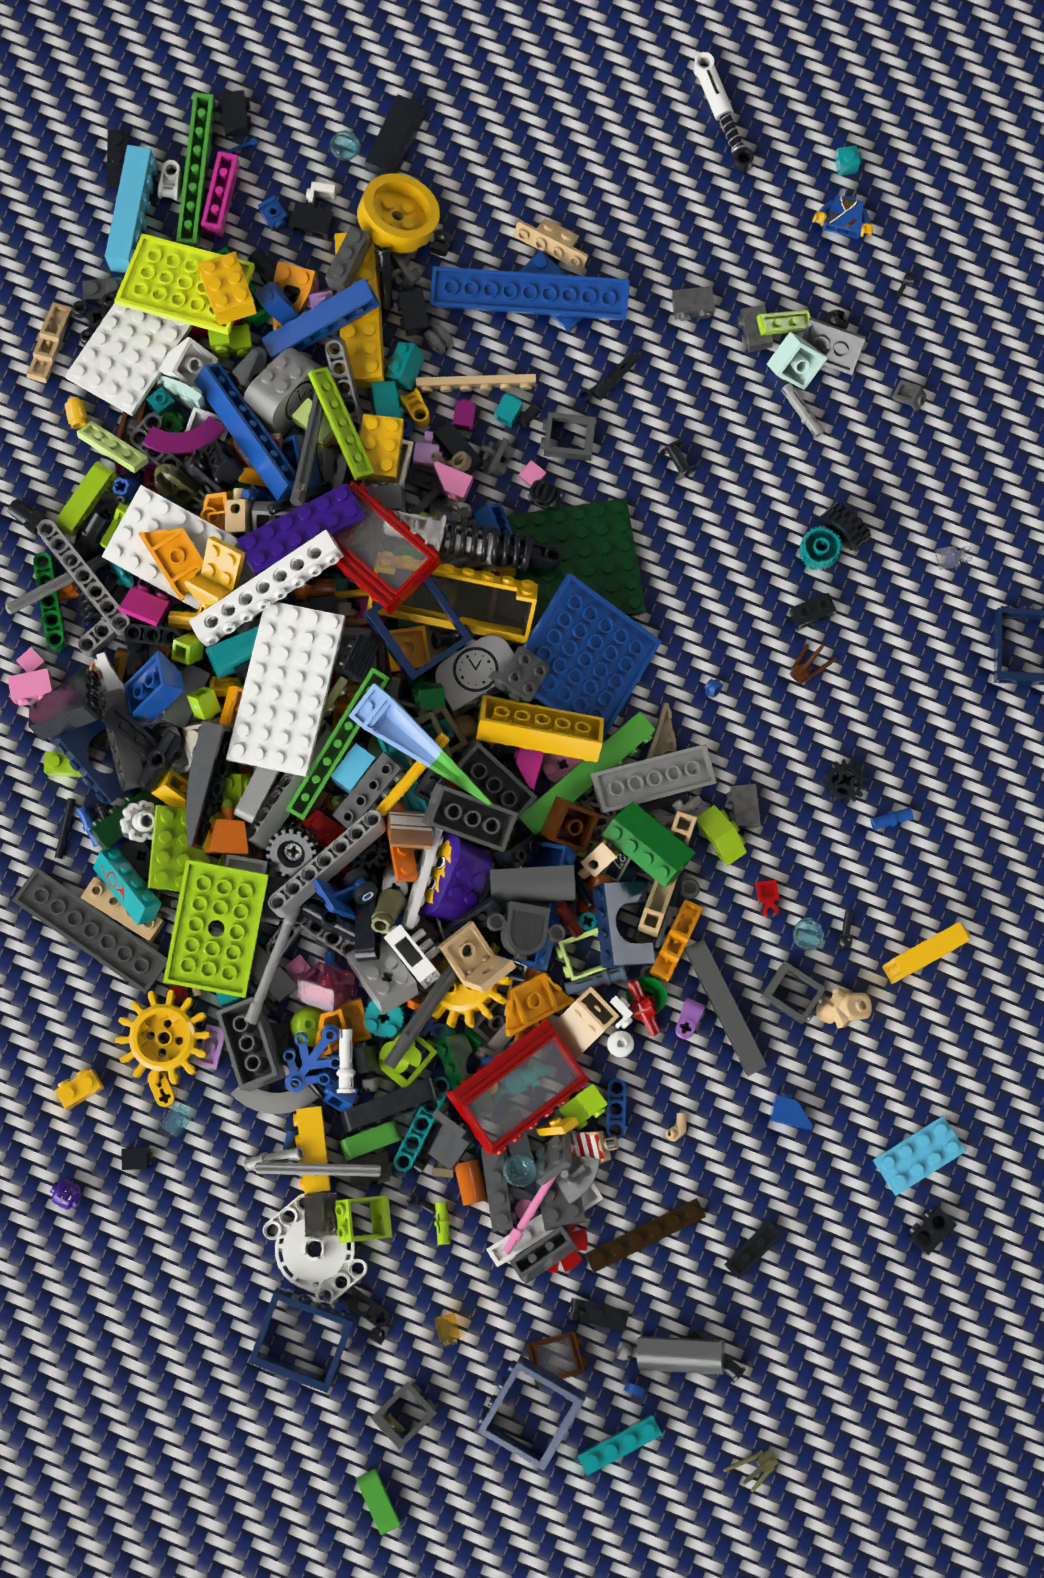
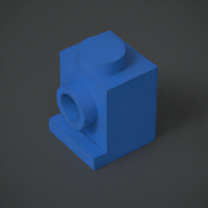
(270, 206)
(339, 1101)

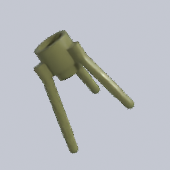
(766, 1464)

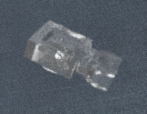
(950, 557)

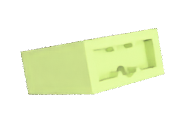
(562, 953)

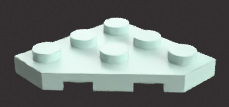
(181, 392)

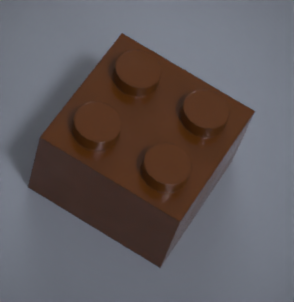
(570, 824)

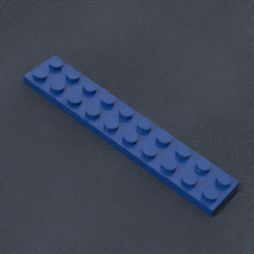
(530, 293)

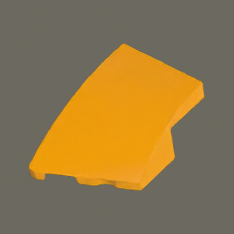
(215, 508)
(347, 1016)

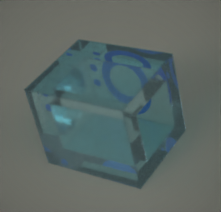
(176, 1120)

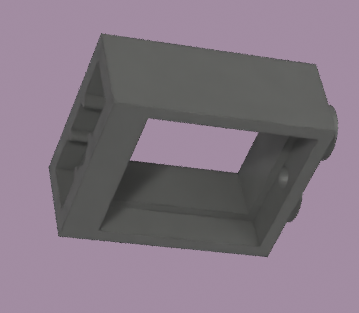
(568, 453)
(775, 981)
(388, 1431)

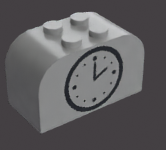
(281, 390)
(468, 671)

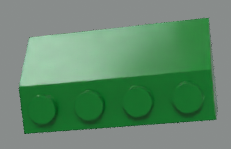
(649, 844)

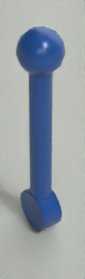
(253, 142)

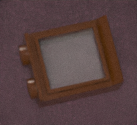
(558, 1355)

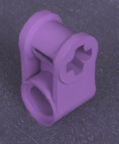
(689, 1015)

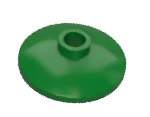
(656, 988)

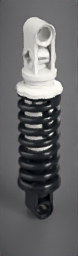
(460, 537)

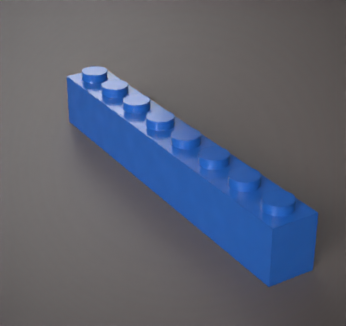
(246, 430)

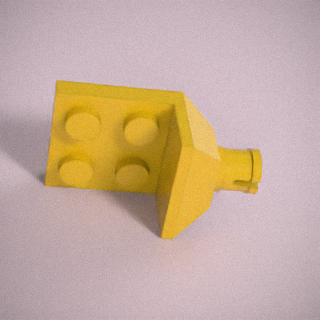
(218, 575)

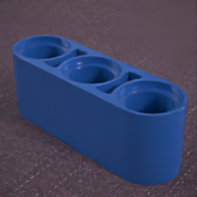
(619, 1099)

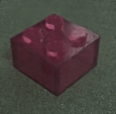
(325, 987)

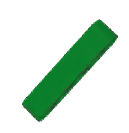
(55, 609)

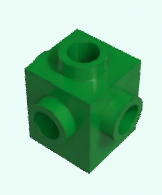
(172, 418)

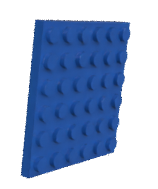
(590, 653)

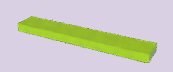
(341, 423)

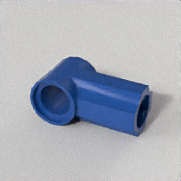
(126, 487)

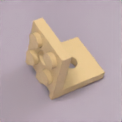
(481, 966)

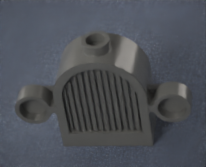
(524, 928)

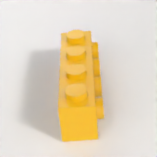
(313, 1142)

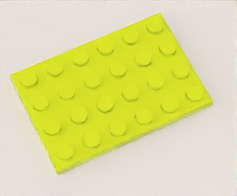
(167, 283)

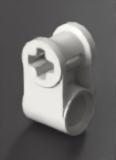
(170, 184)

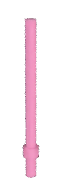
(517, 1233)

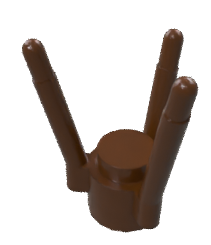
(800, 672)

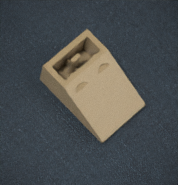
(584, 1022)

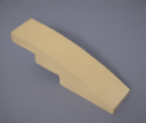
(49, 342)

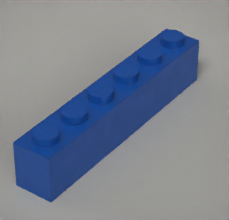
(323, 319)

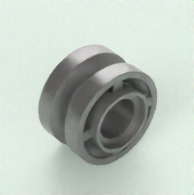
(439, 339)

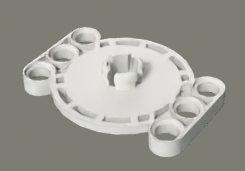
(320, 1269)

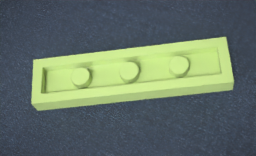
(112, 447)

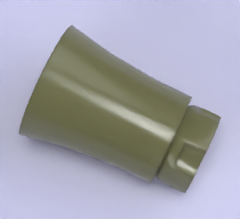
(388, 909)

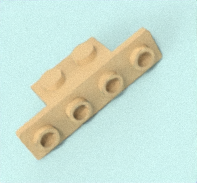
(553, 241)

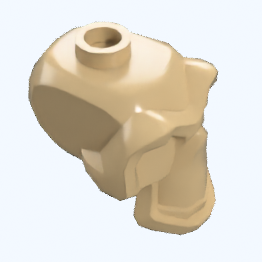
(844, 1008)

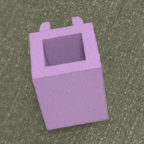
(317, 297)
(424, 450)

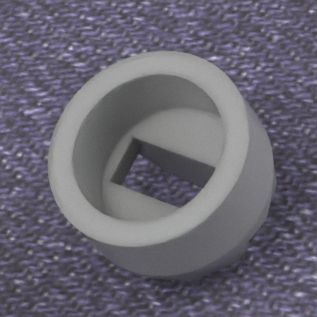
(370, 1083)
(624, 1351)

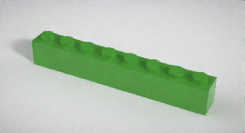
(196, 170)
(332, 751)
(579, 780)

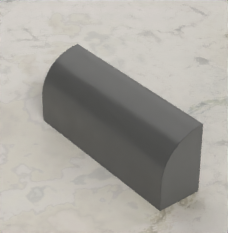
(533, 884)
(680, 1355)

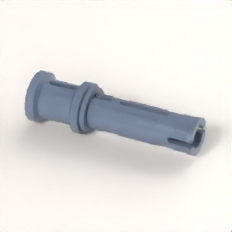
(606, 977)

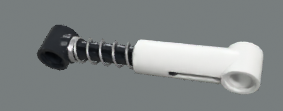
(722, 110)

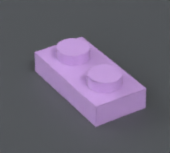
(213, 1047)

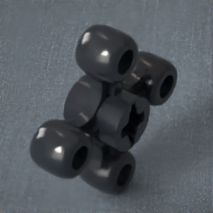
(92, 315)

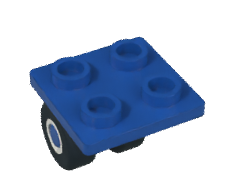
(357, 888)

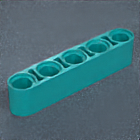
(421, 1135)

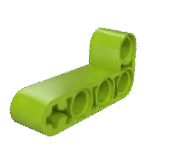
(85, 498)

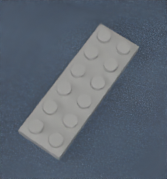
(653, 778)

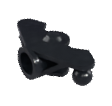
(248, 370)

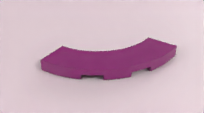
(185, 441)

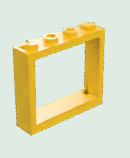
(926, 952)

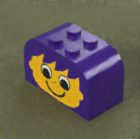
(456, 878)

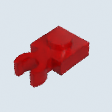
(767, 894)

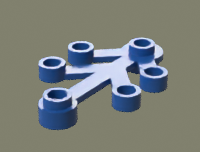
(310, 1061)

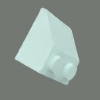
(796, 361)

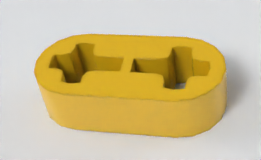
(156, 1090)

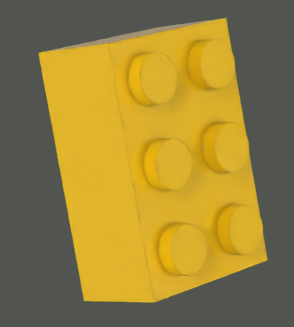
(226, 288)
(383, 443)

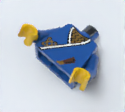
(845, 216)

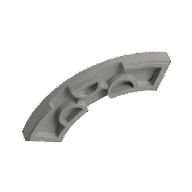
(275, 1102)

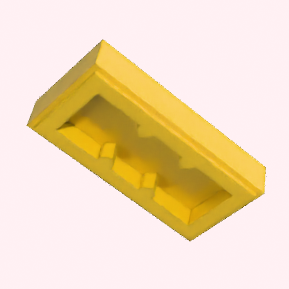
(557, 1126)

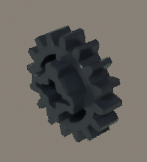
(840, 774)
(372, 855)

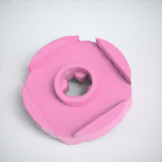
(551, 768)

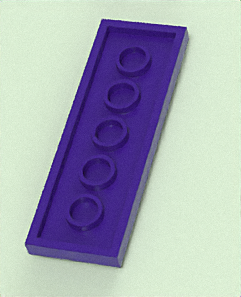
(272, 542)

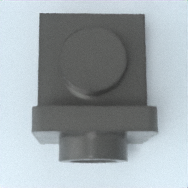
(910, 394)

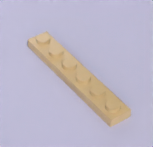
(467, 383)

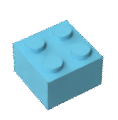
(352, 768)

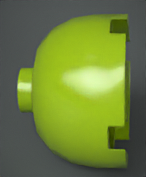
(306, 1020)

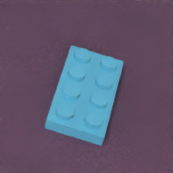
(919, 1155)

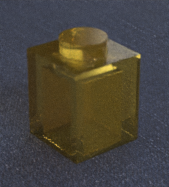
(447, 1329)

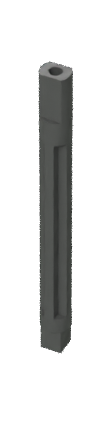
(307, 454)
(423, 1014)

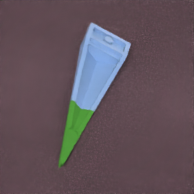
(393, 724)

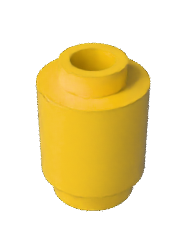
(76, 412)

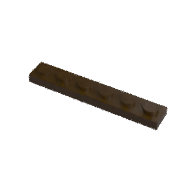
(645, 1235)

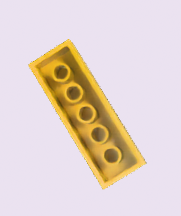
(540, 728)

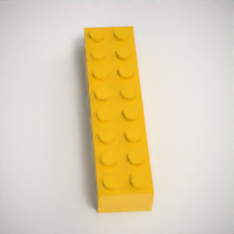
(365, 334)

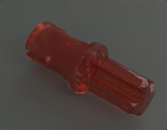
(568, 918)

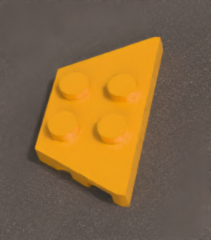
(175, 557)
(532, 1002)

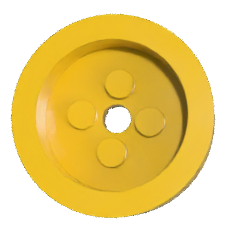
(410, 201)

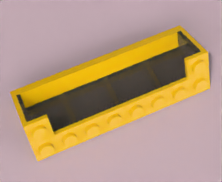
(483, 600)

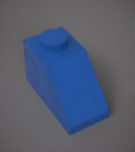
(276, 303)
(789, 1112)

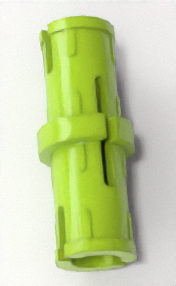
(442, 1223)

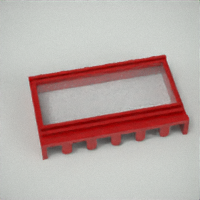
(384, 553)
(518, 1088)

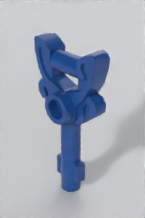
(258, 493)

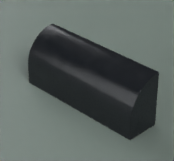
(395, 136)

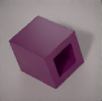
(464, 415)

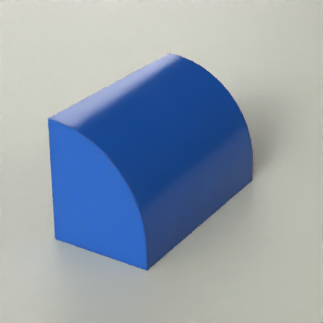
(492, 516)

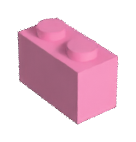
(30, 686)

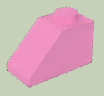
(453, 482)

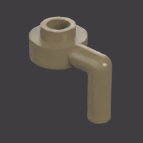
(460, 461)

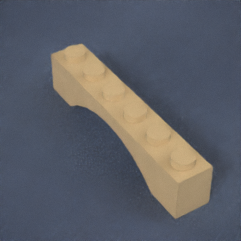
(660, 896)

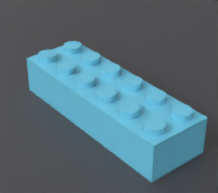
(131, 206)

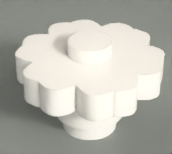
(138, 820)

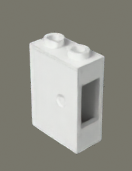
(413, 955)

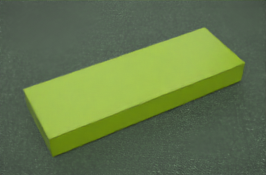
(783, 322)

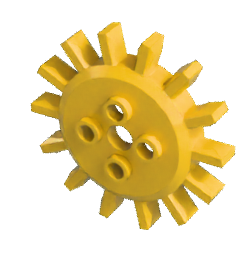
(466, 1001)
(153, 1020)

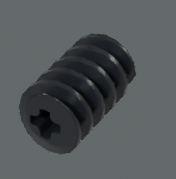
(88, 610)

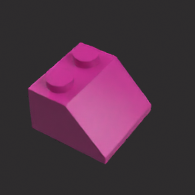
(146, 605)
(528, 766)

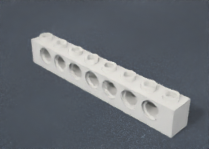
(255, 588)

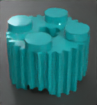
(824, 539)
(377, 1024)

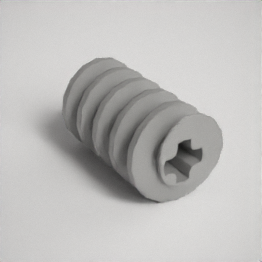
(389, 881)

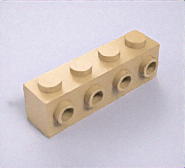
(103, 899)

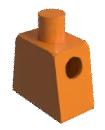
(227, 835)

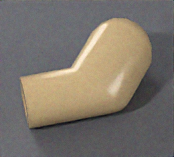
(679, 1129)

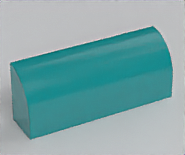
(231, 652)

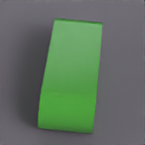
(370, 1140)
(378, 1501)

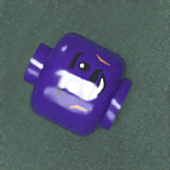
(66, 1194)

